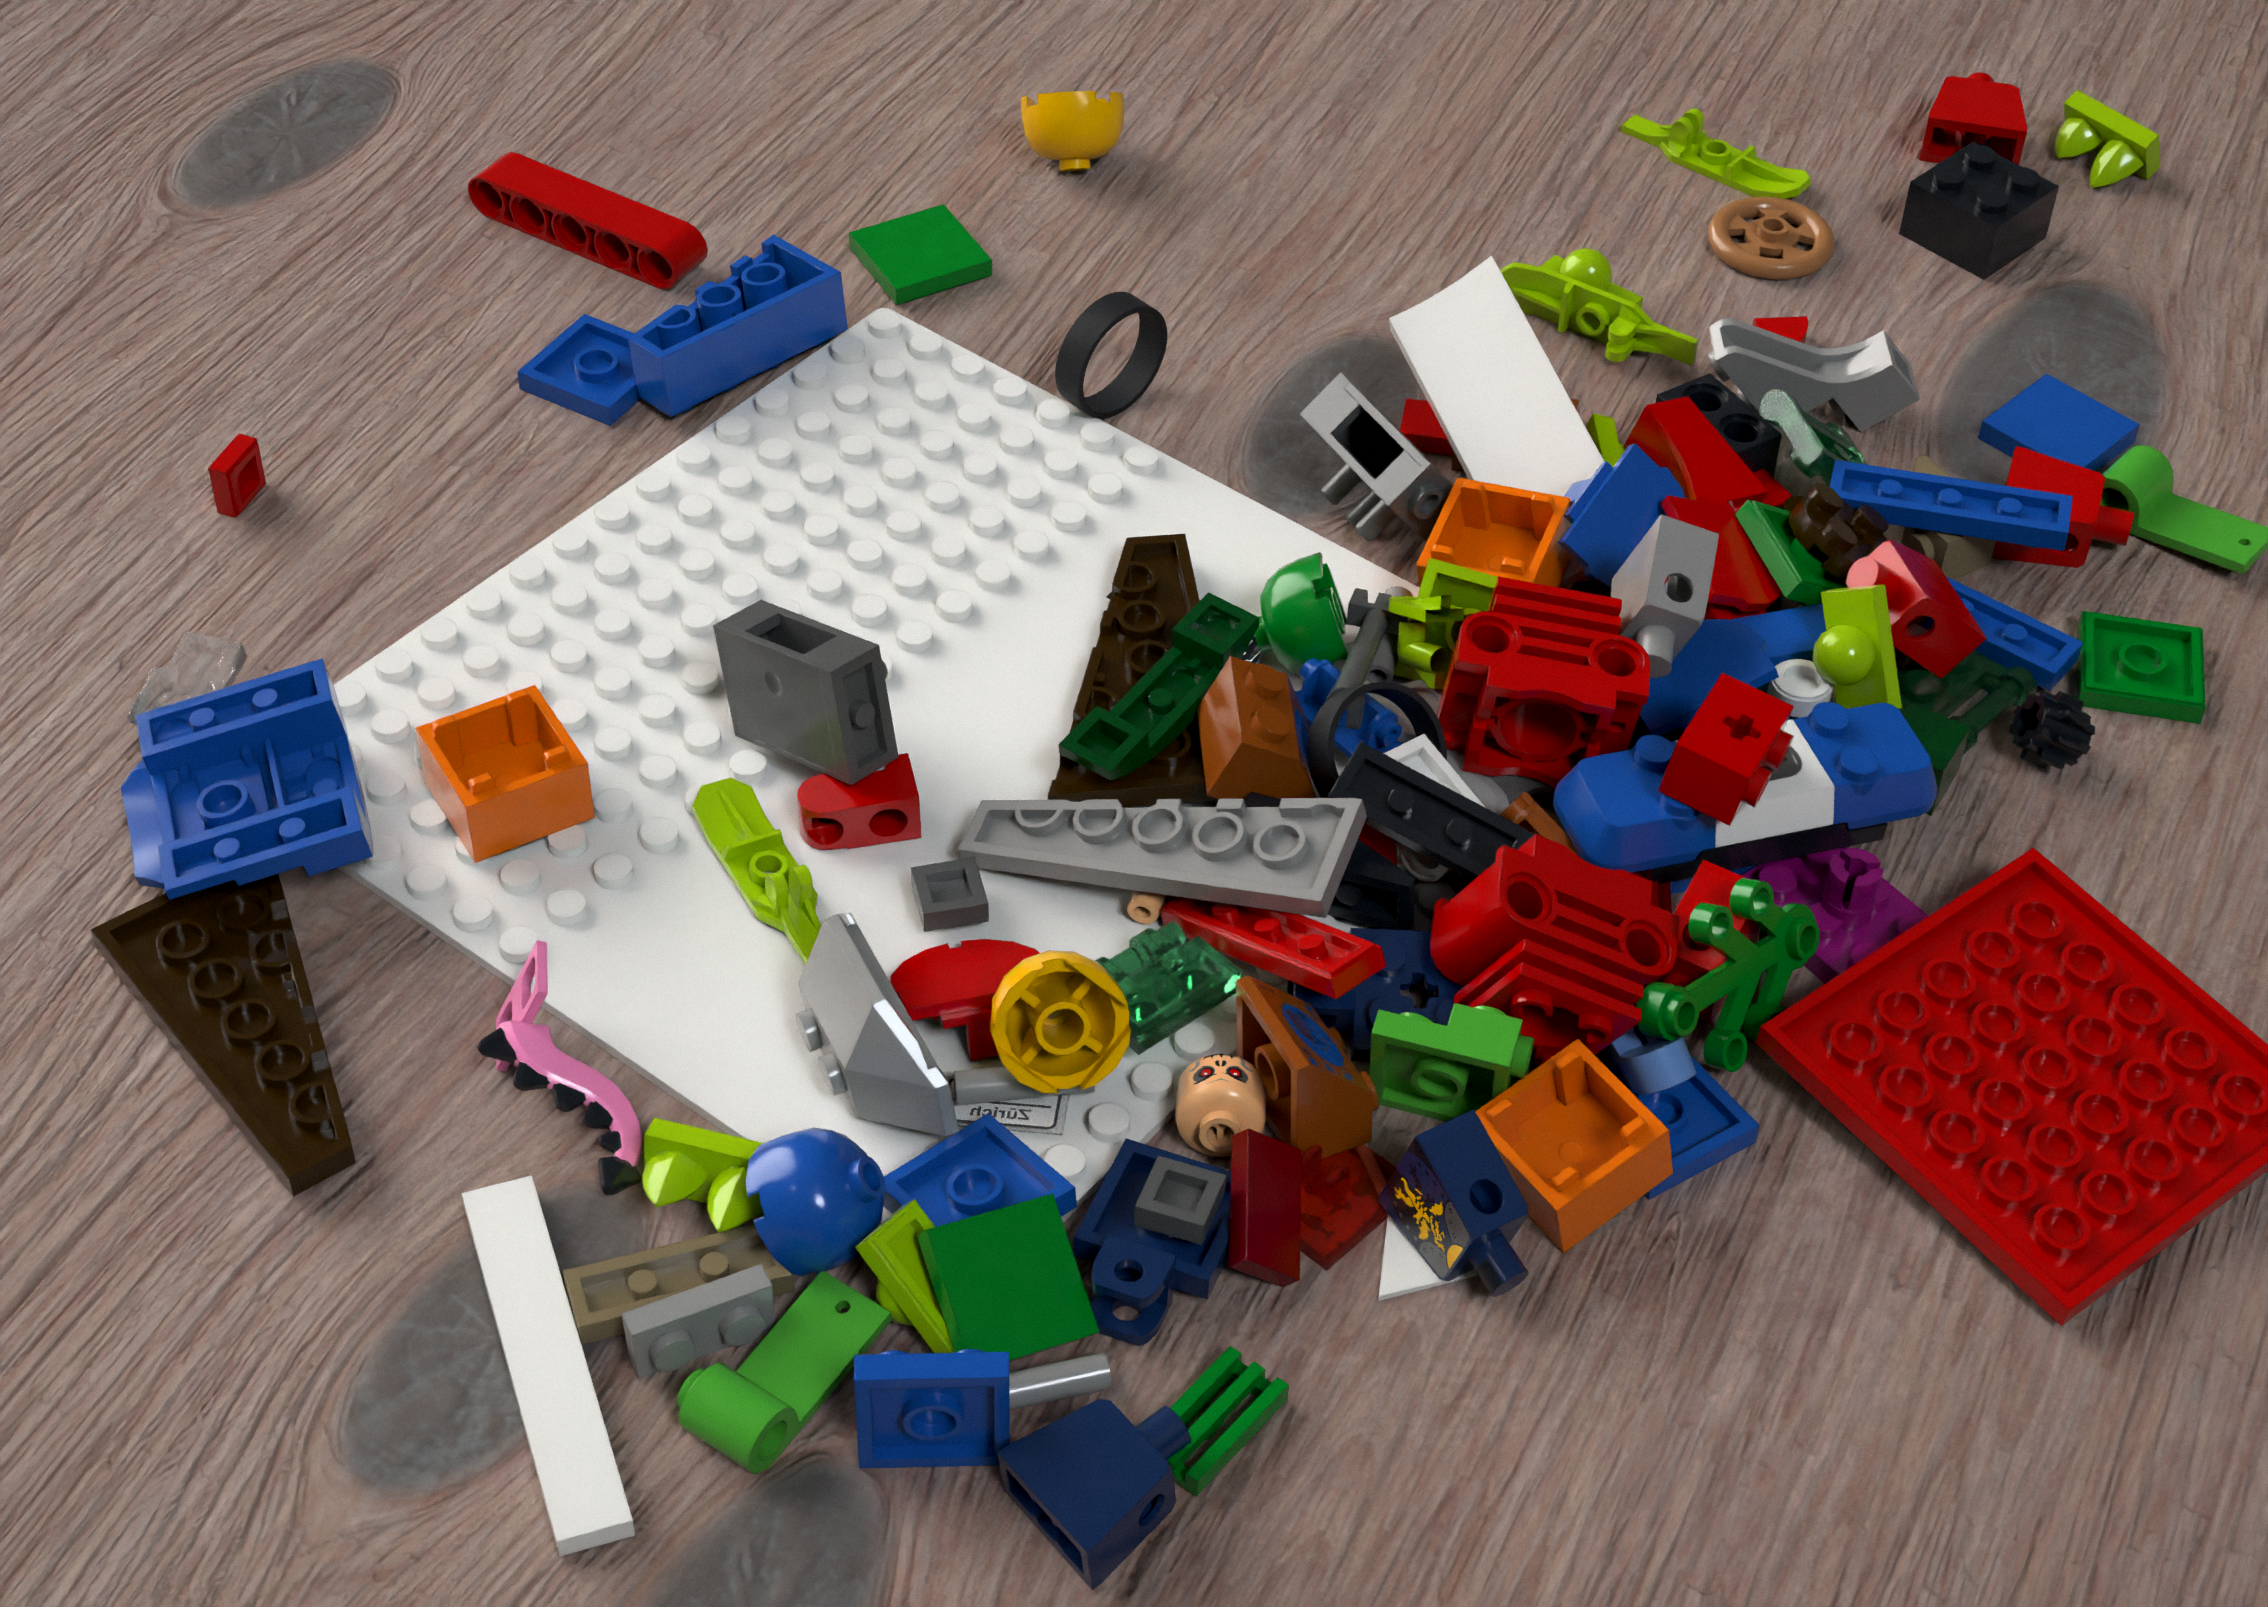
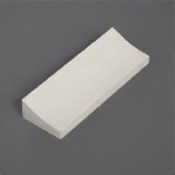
(1496, 390)

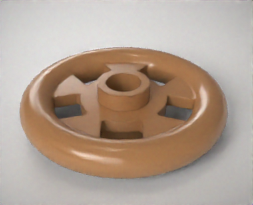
(1771, 238)

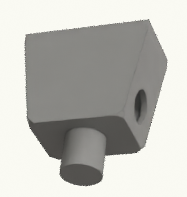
(1669, 614)

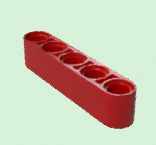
(588, 220)

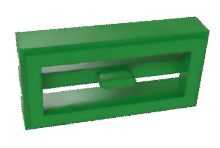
(1246, 1381)

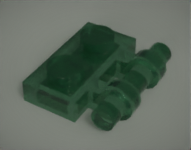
(1169, 982)

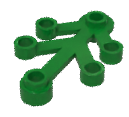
(1785, 943)

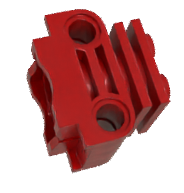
(1542, 682)
(1555, 945)

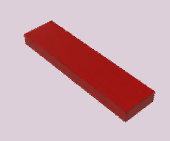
(1280, 943)

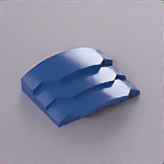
(246, 785)

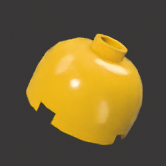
(1072, 126)
(1059, 1021)

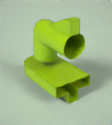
(1427, 659)

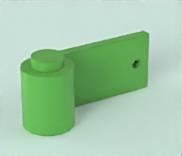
(2144, 485)
(786, 1378)

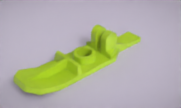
(1690, 147)
(1620, 322)
(747, 848)

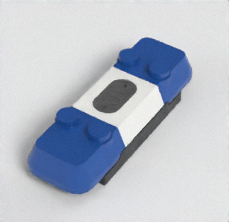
(1831, 792)

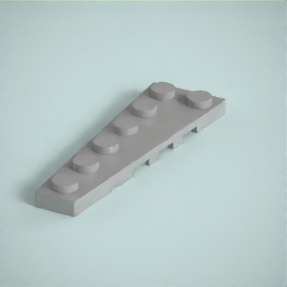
(1223, 854)

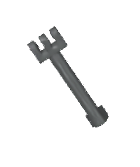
(1373, 622)

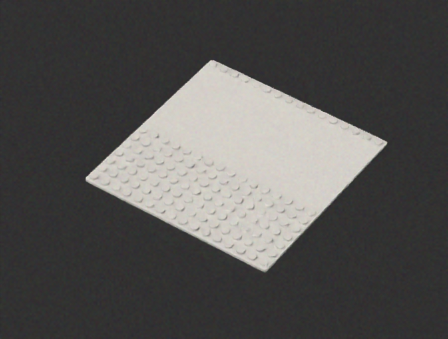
(894, 502)

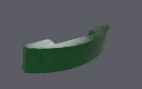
(1166, 696)

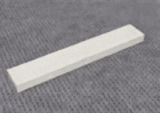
(547, 1367)

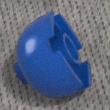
(815, 1198)

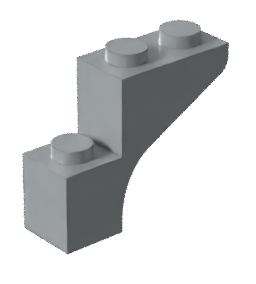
(1857, 380)

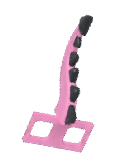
(570, 1081)

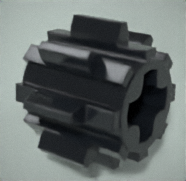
(2052, 729)

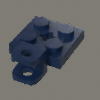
(1407, 963)
(1138, 1264)

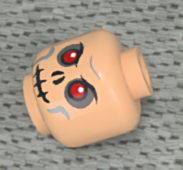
(1218, 1098)

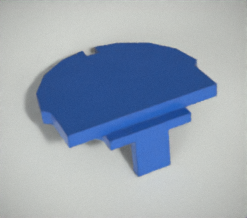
(1615, 512)
(1713, 650)

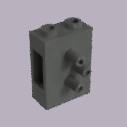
(1380, 455)
(807, 691)

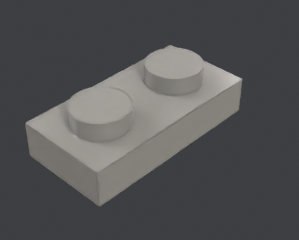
(699, 1321)

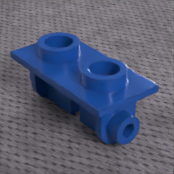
(1378, 726)

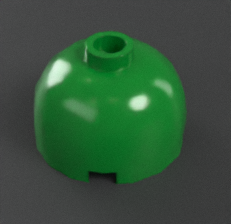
(1302, 615)

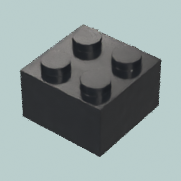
(1978, 210)

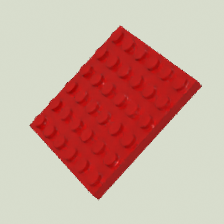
(2038, 1081)

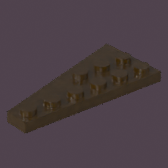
(1131, 641)
(238, 1007)

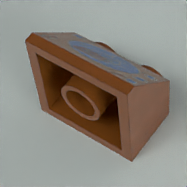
(1254, 735)
(1305, 1071)

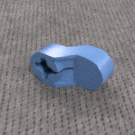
(1651, 1062)

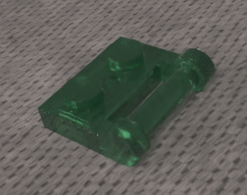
(1813, 441)
(1972, 674)

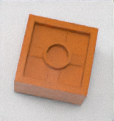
(1501, 533)
(505, 773)
(1576, 1144)

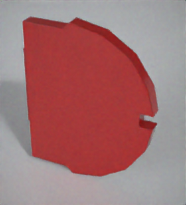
(1738, 570)
(959, 986)

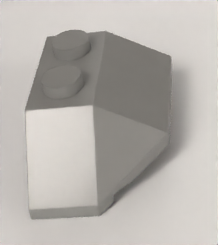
(868, 1035)

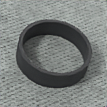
(1085, 337)
(1323, 729)

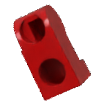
(864, 814)

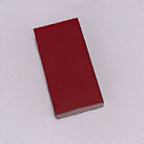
(1265, 1208)

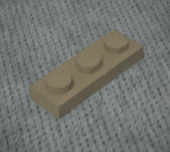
(620, 1284)

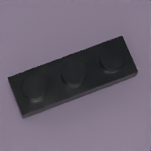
(1426, 813)

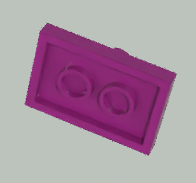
(1849, 902)

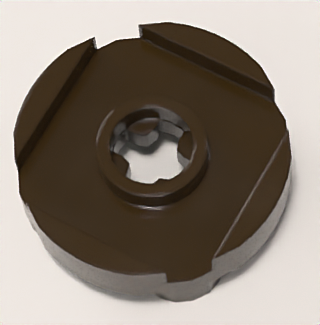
(1836, 528)

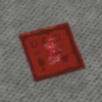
(1340, 1201)

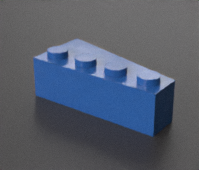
(738, 327)

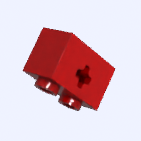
(1726, 750)

